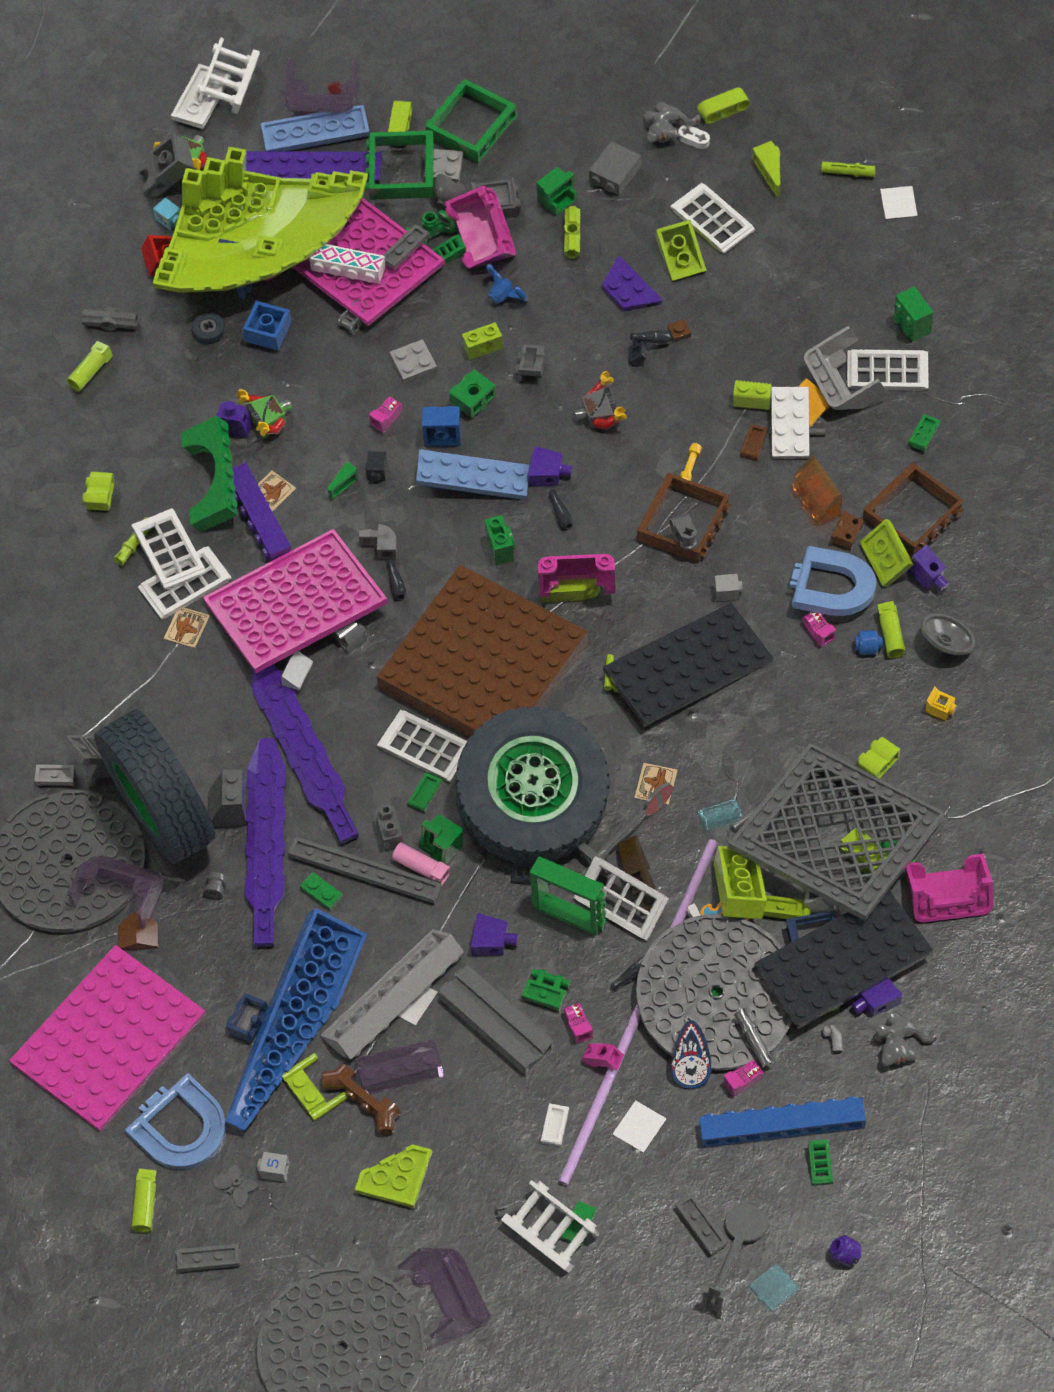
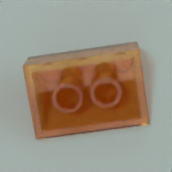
(818, 491)

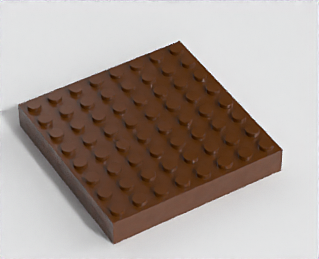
(481, 654)

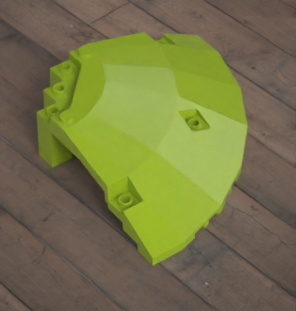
(259, 213)

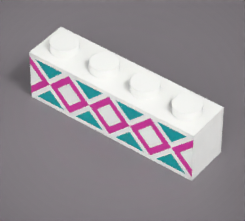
(348, 263)

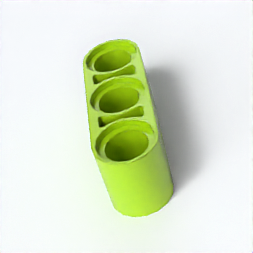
(723, 105)
(400, 116)

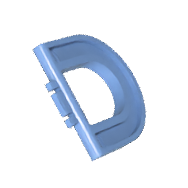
(828, 603)
(181, 1156)

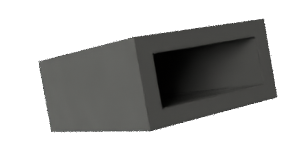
(615, 168)

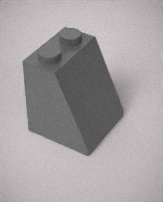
(228, 799)

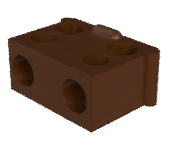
(847, 530)

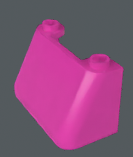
(481, 227)
(576, 567)
(950, 892)

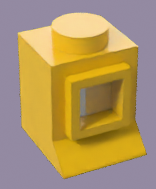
(940, 704)

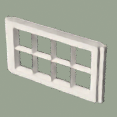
(730, 242)
(922, 370)
(182, 576)
(158, 606)
(393, 730)
(652, 916)

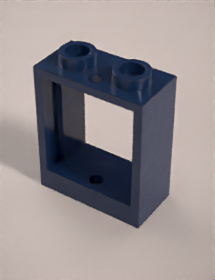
(805, 922)

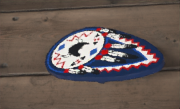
(691, 1057)

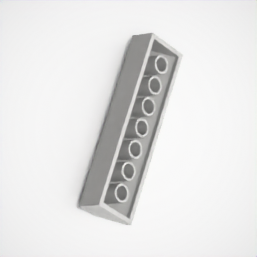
(392, 993)

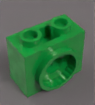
(463, 393)
(499, 540)

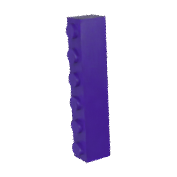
(259, 514)

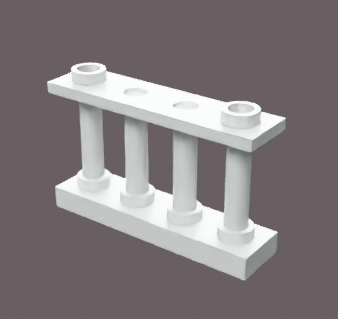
(240, 87)
(547, 1246)

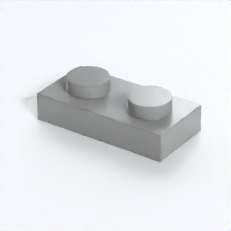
(55, 775)

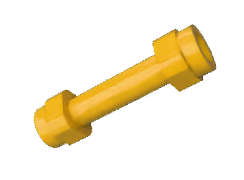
(694, 452)

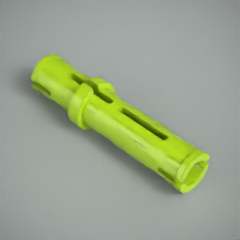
(850, 169)
(128, 548)

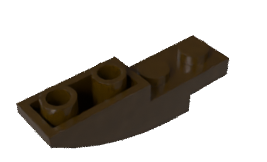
(636, 865)

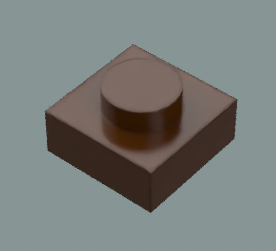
(679, 330)

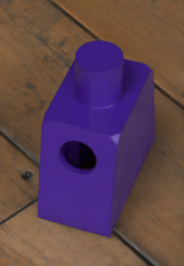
(236, 418)
(547, 468)
(928, 569)
(491, 936)
(878, 999)

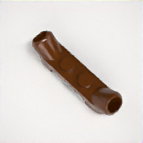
(345, 1079)

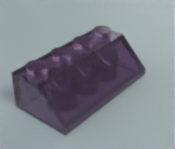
(399, 1067)

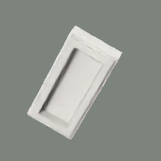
(554, 1125)

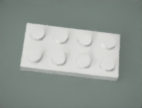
(191, 110)
(790, 422)

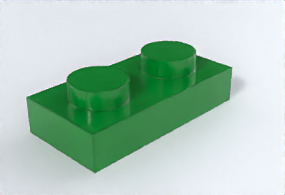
(321, 891)

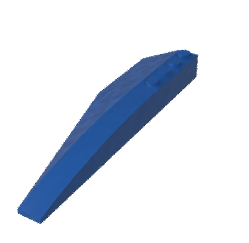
(299, 1007)

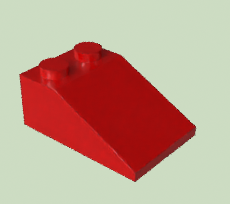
(153, 251)

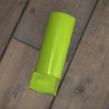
(89, 366)
(891, 630)
(144, 1201)

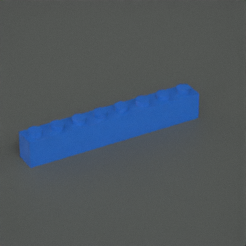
(782, 1122)

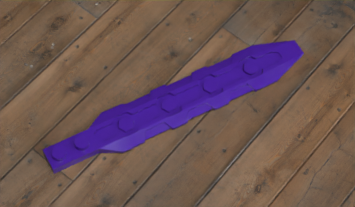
(303, 750)
(265, 838)

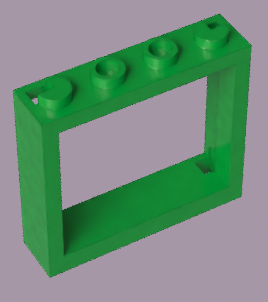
(476, 152)
(407, 190)
(575, 883)

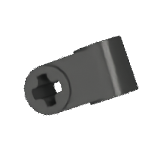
(349, 321)
(684, 531)

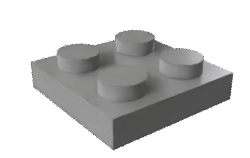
(447, 163)
(413, 361)

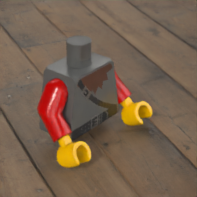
(599, 406)

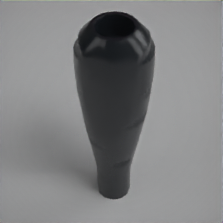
(657, 337)
(563, 516)
(396, 583)
(629, 974)

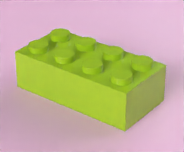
(739, 884)

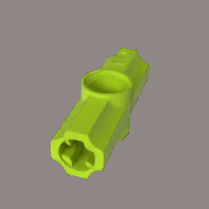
(572, 232)

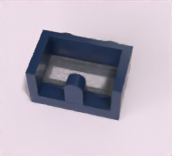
(247, 1018)

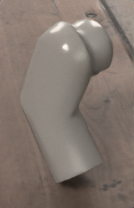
(836, 1037)

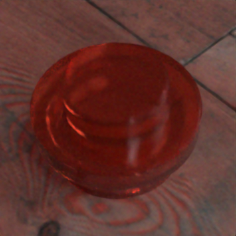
(334, 87)

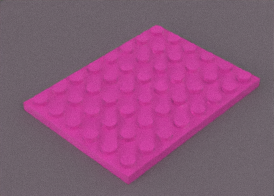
(373, 233)
(295, 600)
(107, 1037)

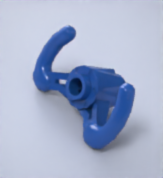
(503, 288)

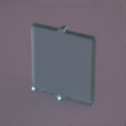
(774, 1287)

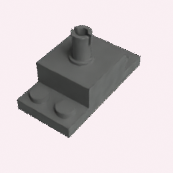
(88, 756)

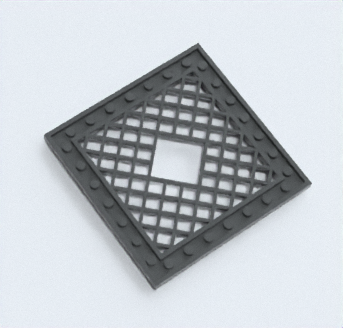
(818, 760)

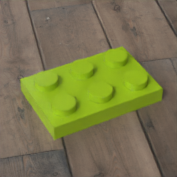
(886, 553)

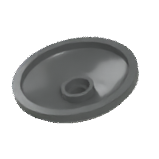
(947, 634)

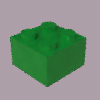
(913, 314)

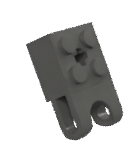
(165, 165)

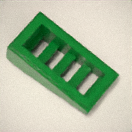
(451, 244)
(343, 480)
(823, 1146)

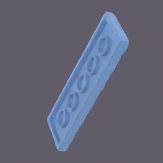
(314, 130)
(472, 474)

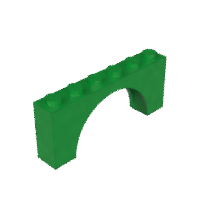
(220, 500)

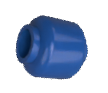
(868, 642)

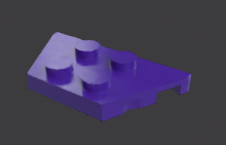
(628, 288)

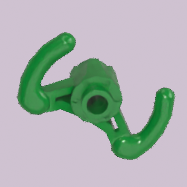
(434, 226)

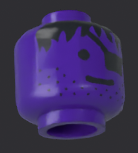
(845, 1250)

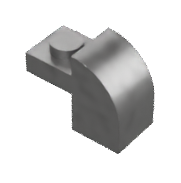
(383, 539)

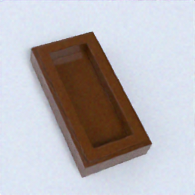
(754, 442)

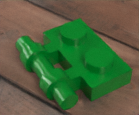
(543, 993)

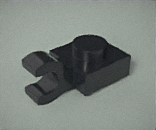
(637, 352)

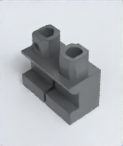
(389, 827)

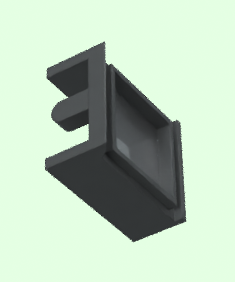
(506, 193)

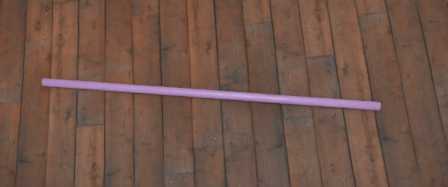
(631, 1027)

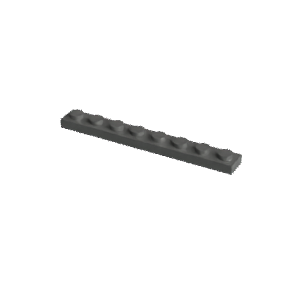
(364, 869)

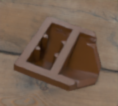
(134, 937)

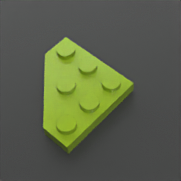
(396, 1177)

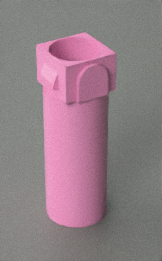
(421, 863)

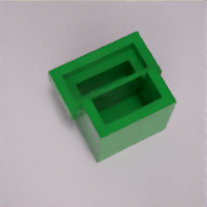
(556, 190)
(441, 838)

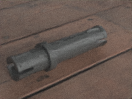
(749, 1029)

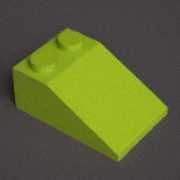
(680, 250)

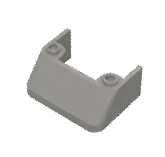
(823, 364)

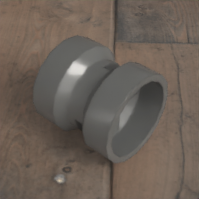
(215, 885)

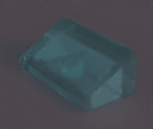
(720, 814)

